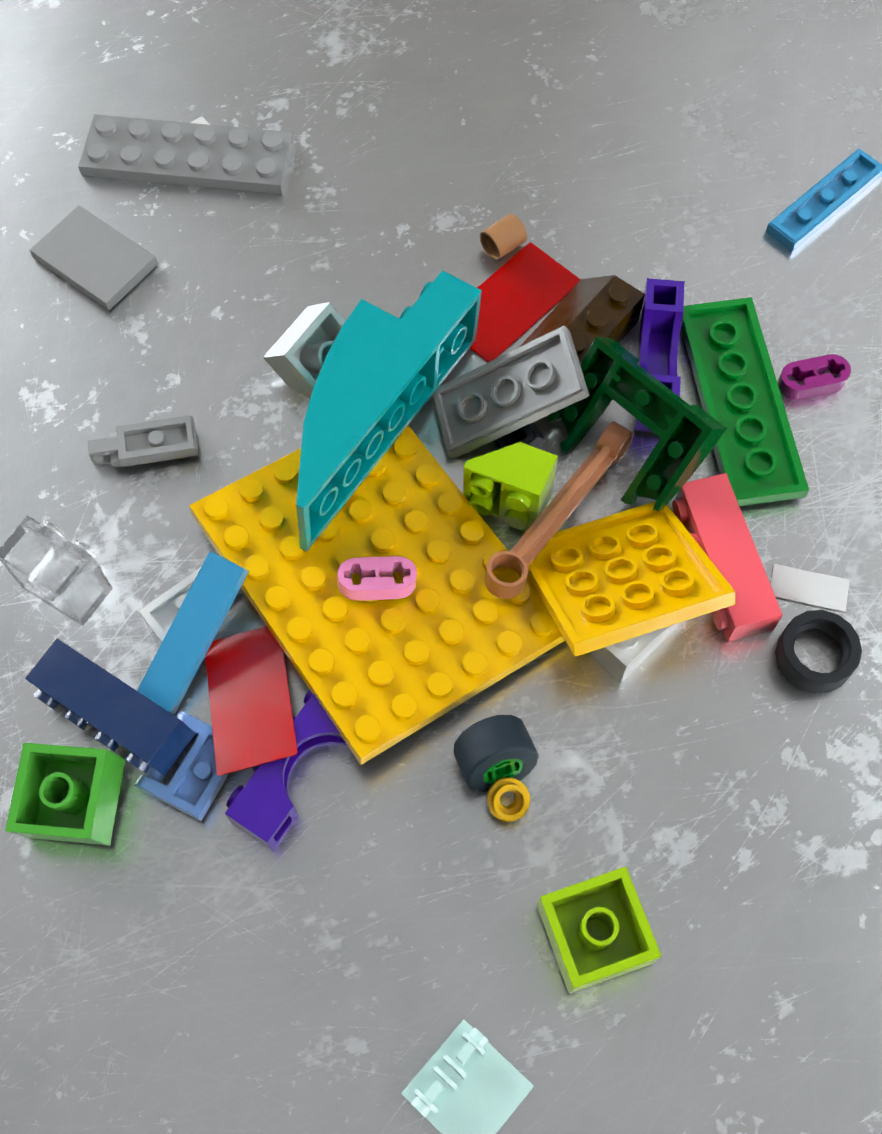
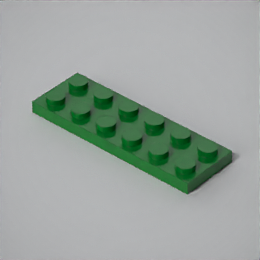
(744, 396)

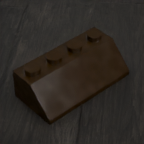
(594, 309)

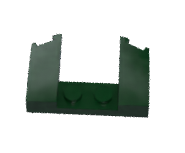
(684, 429)

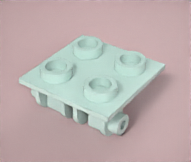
(467, 1085)

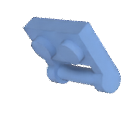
(195, 780)

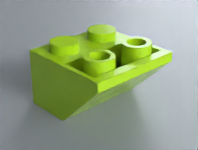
(510, 483)

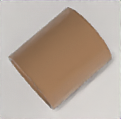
(503, 236)

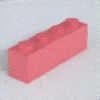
(718, 526)

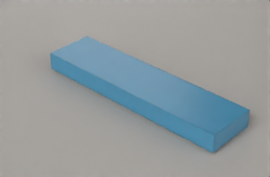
(824, 200)
(192, 631)

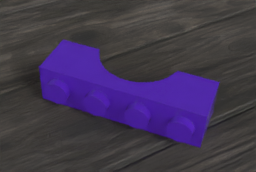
(660, 333)
(264, 804)

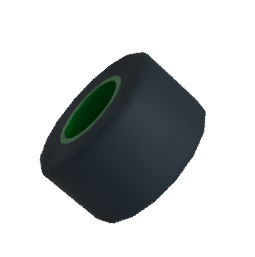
(495, 750)

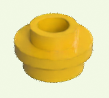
(517, 808)

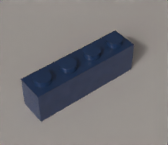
(110, 706)

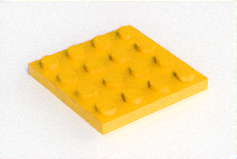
(626, 578)

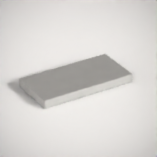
(509, 392)

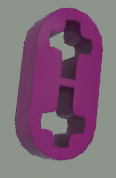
(812, 374)

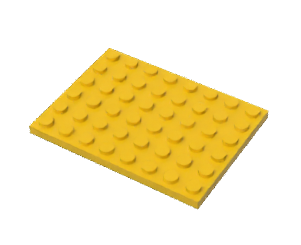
(388, 661)

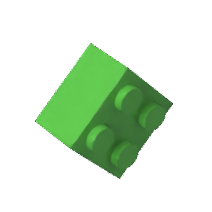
(66, 794)

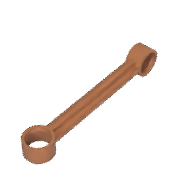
(607, 452)

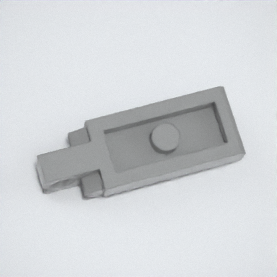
(146, 443)

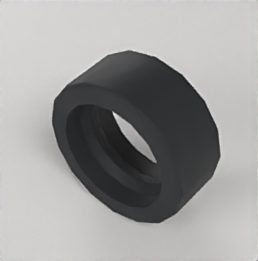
(834, 627)

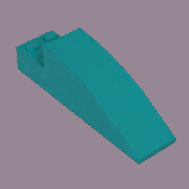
(372, 390)

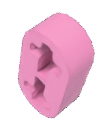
(377, 578)

